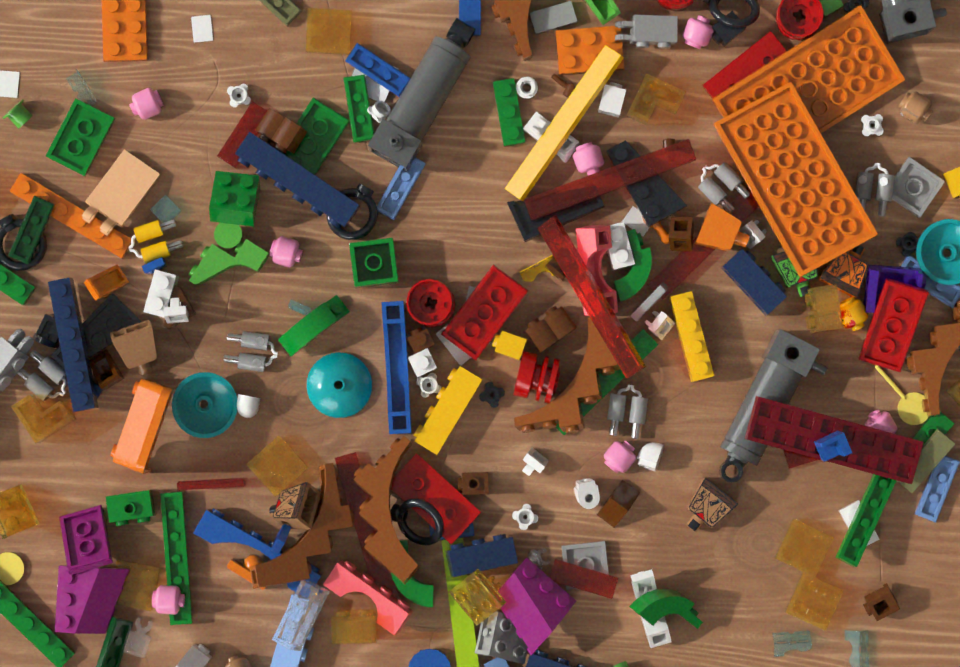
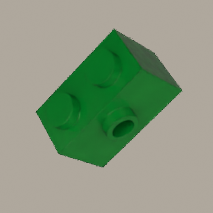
(130, 506)

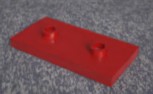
(748, 62)
(484, 312)
(893, 324)
(423, 482)

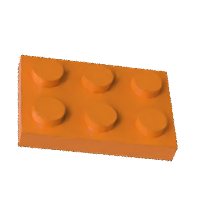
(124, 30)
(580, 47)

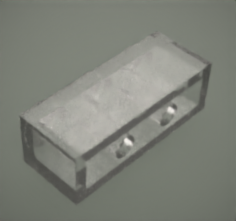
(300, 615)

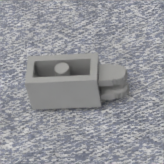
(649, 30)
(13, 356)

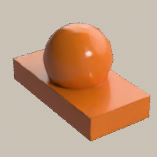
(106, 282)
(244, 570)

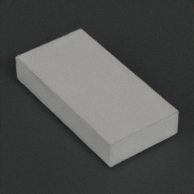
(553, 17)
(649, 302)

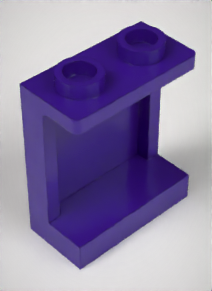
(876, 278)

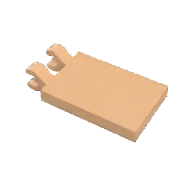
(120, 191)

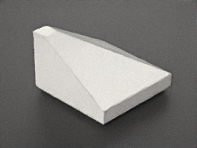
(568, 148)

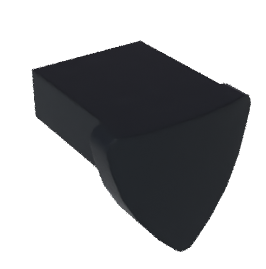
(47, 332)

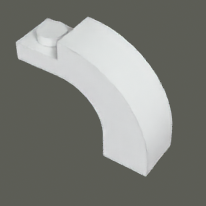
(659, 633)

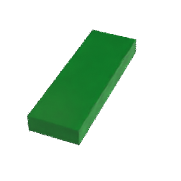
(358, 104)

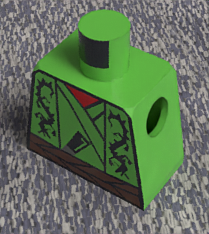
(790, 276)

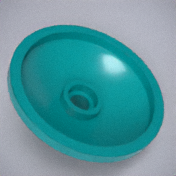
(930, 248)
(355, 388)
(213, 418)

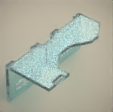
(80, 86)
(854, 639)
(779, 649)

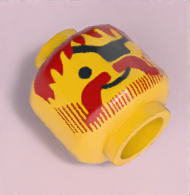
(853, 313)

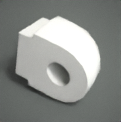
(247, 405)
(650, 456)
(587, 493)

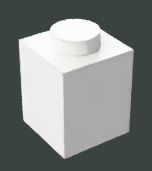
(612, 99)
(422, 363)

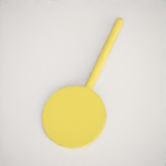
(910, 405)
(10, 568)

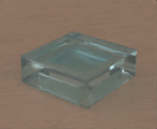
(165, 209)
(300, 308)

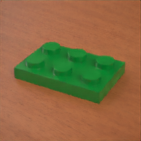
(80, 137)

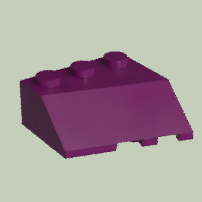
(87, 599)
(534, 603)

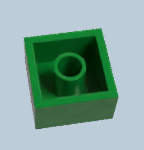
(234, 198)
(373, 262)

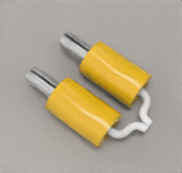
(151, 231)

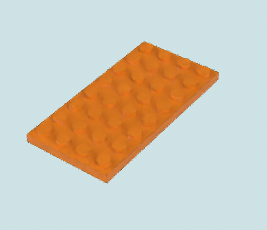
(831, 71)
(795, 179)

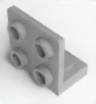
(499, 639)

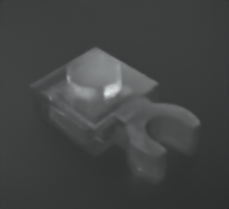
(138, 641)

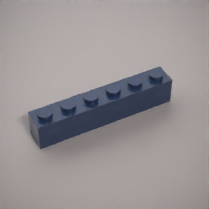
(296, 179)
(73, 344)

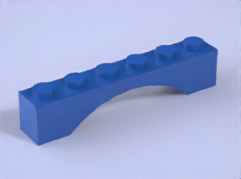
(396, 367)
(218, 529)

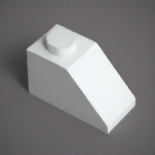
(195, 657)

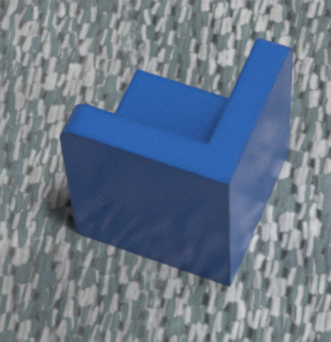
(832, 446)

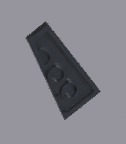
(652, 195)
(529, 228)
(107, 318)

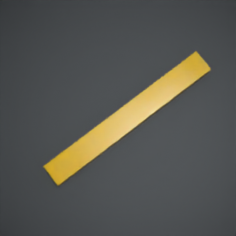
(564, 123)

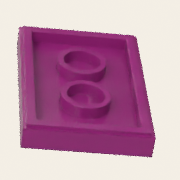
(85, 540)

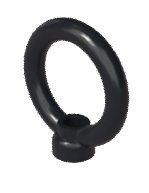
(732, 22)
(363, 194)
(7, 224)
(400, 512)

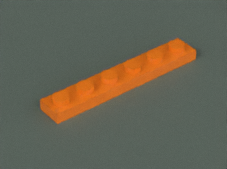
(72, 216)

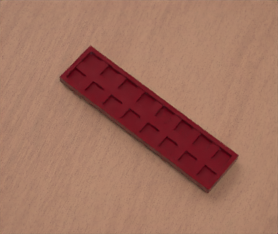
(798, 428)

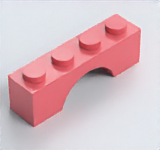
(592, 245)
(391, 611)

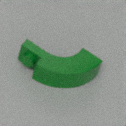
(638, 275)
(313, 325)
(415, 590)
(662, 602)

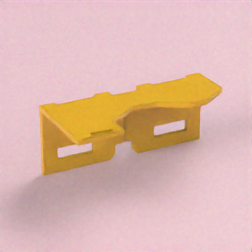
(531, 274)

